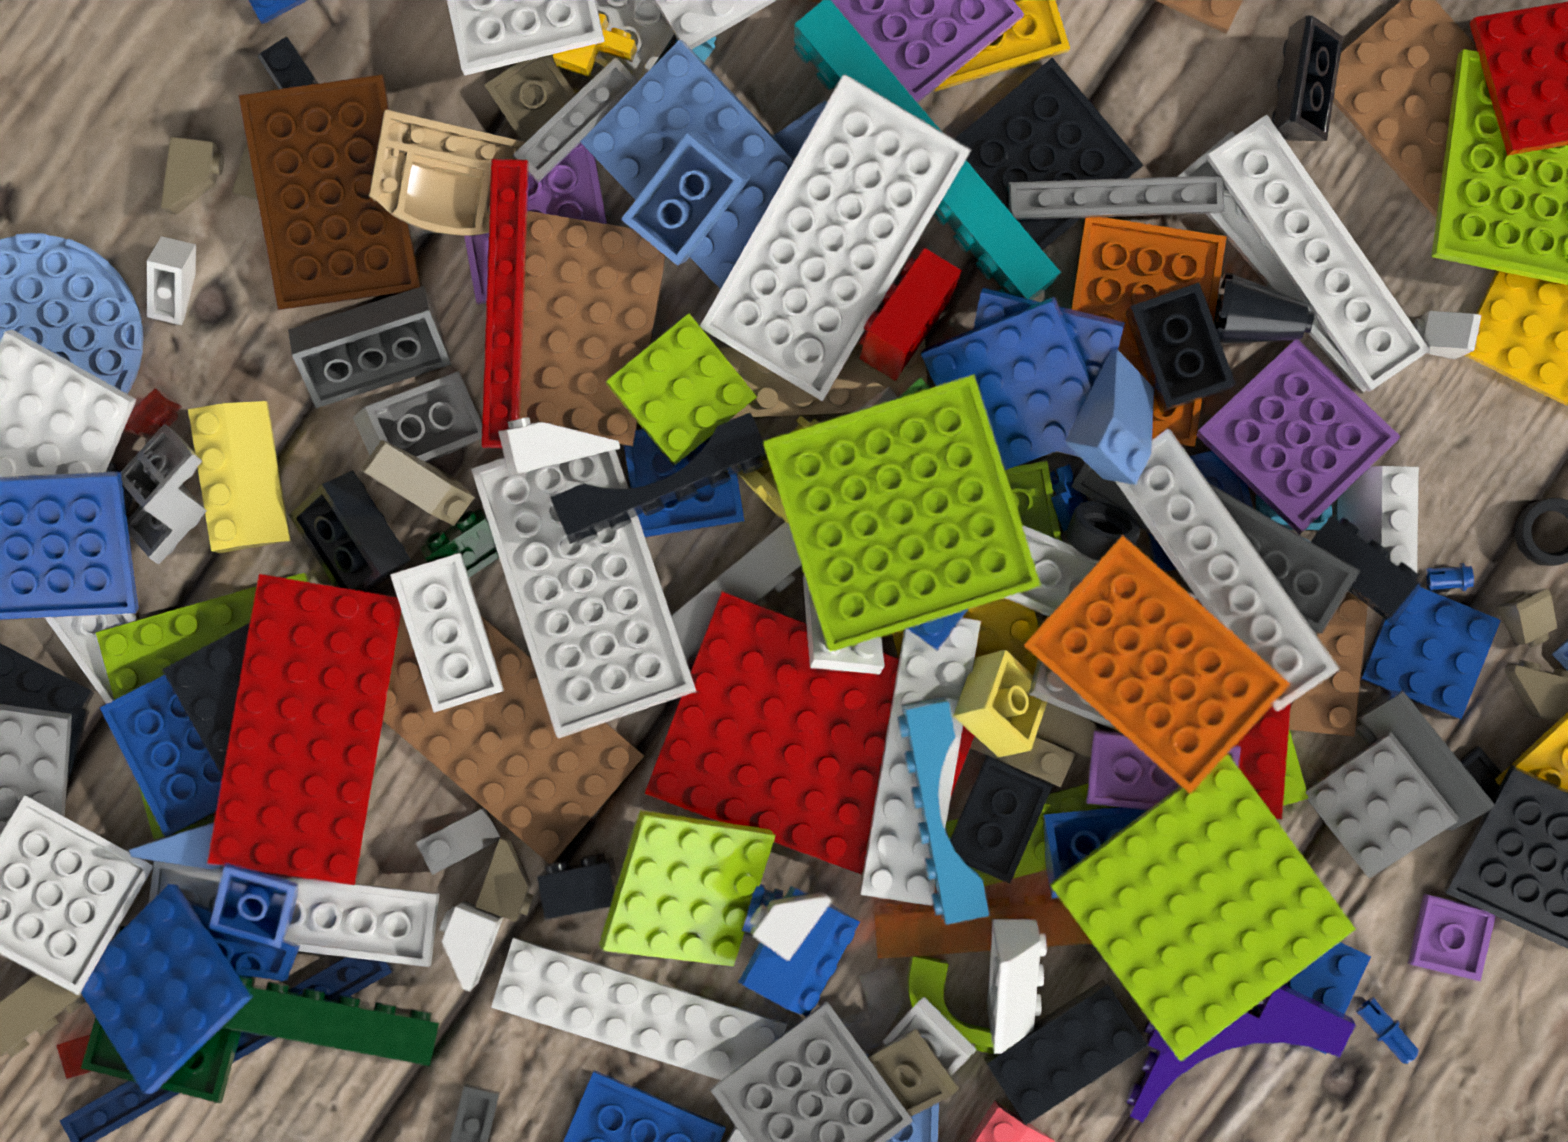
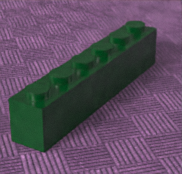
(336, 1023)

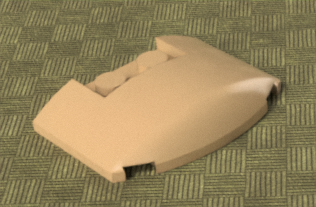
(436, 173)

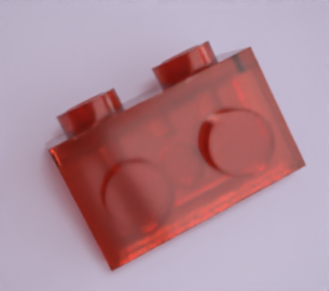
(153, 412)

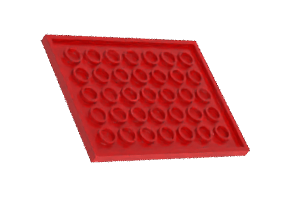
(779, 739)

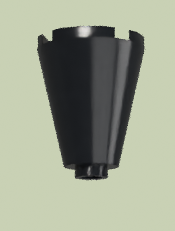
(1258, 314)

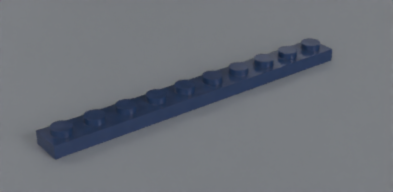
(130, 1102)

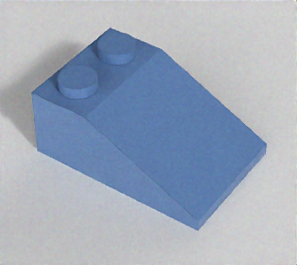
(1115, 422)
(183, 849)

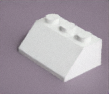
(1385, 510)
(1014, 980)

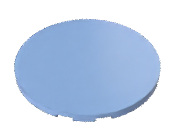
(71, 305)

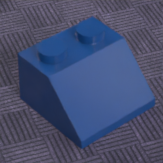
(254, 905)

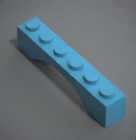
(930, 736)

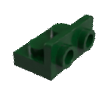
(469, 537)

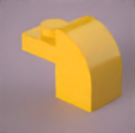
(582, 59)

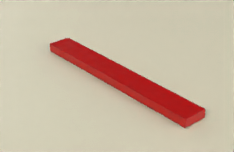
(504, 297)

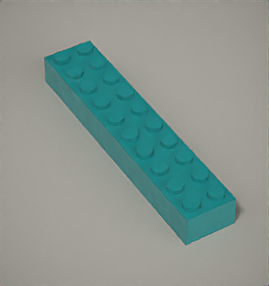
(969, 204)

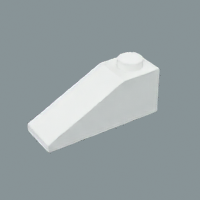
(542, 444)

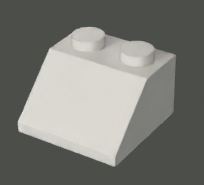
(469, 940)

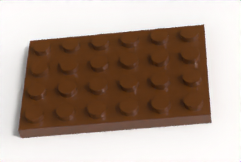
(313, 182)

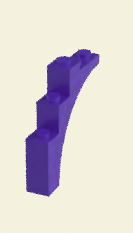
(1280, 1018)

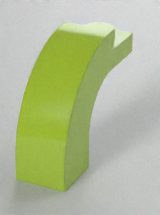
(927, 979)

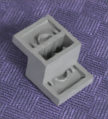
(156, 483)

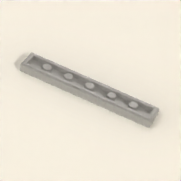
(1116, 197)

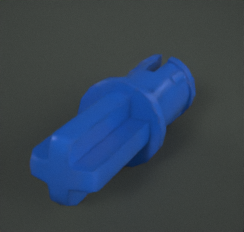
(1388, 1030)

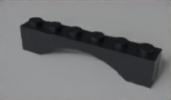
(591, 508)

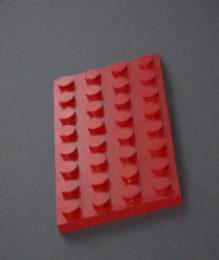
(305, 730)

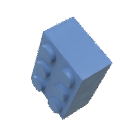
(686, 197)

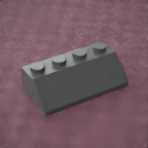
(369, 347)
(1398, 715)

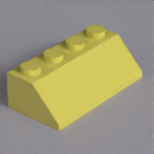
(239, 475)

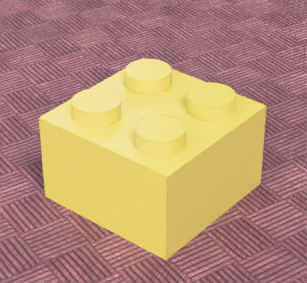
(998, 704)

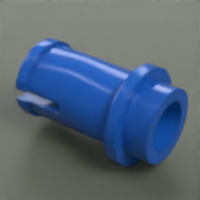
(1450, 577)

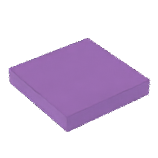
(1451, 937)

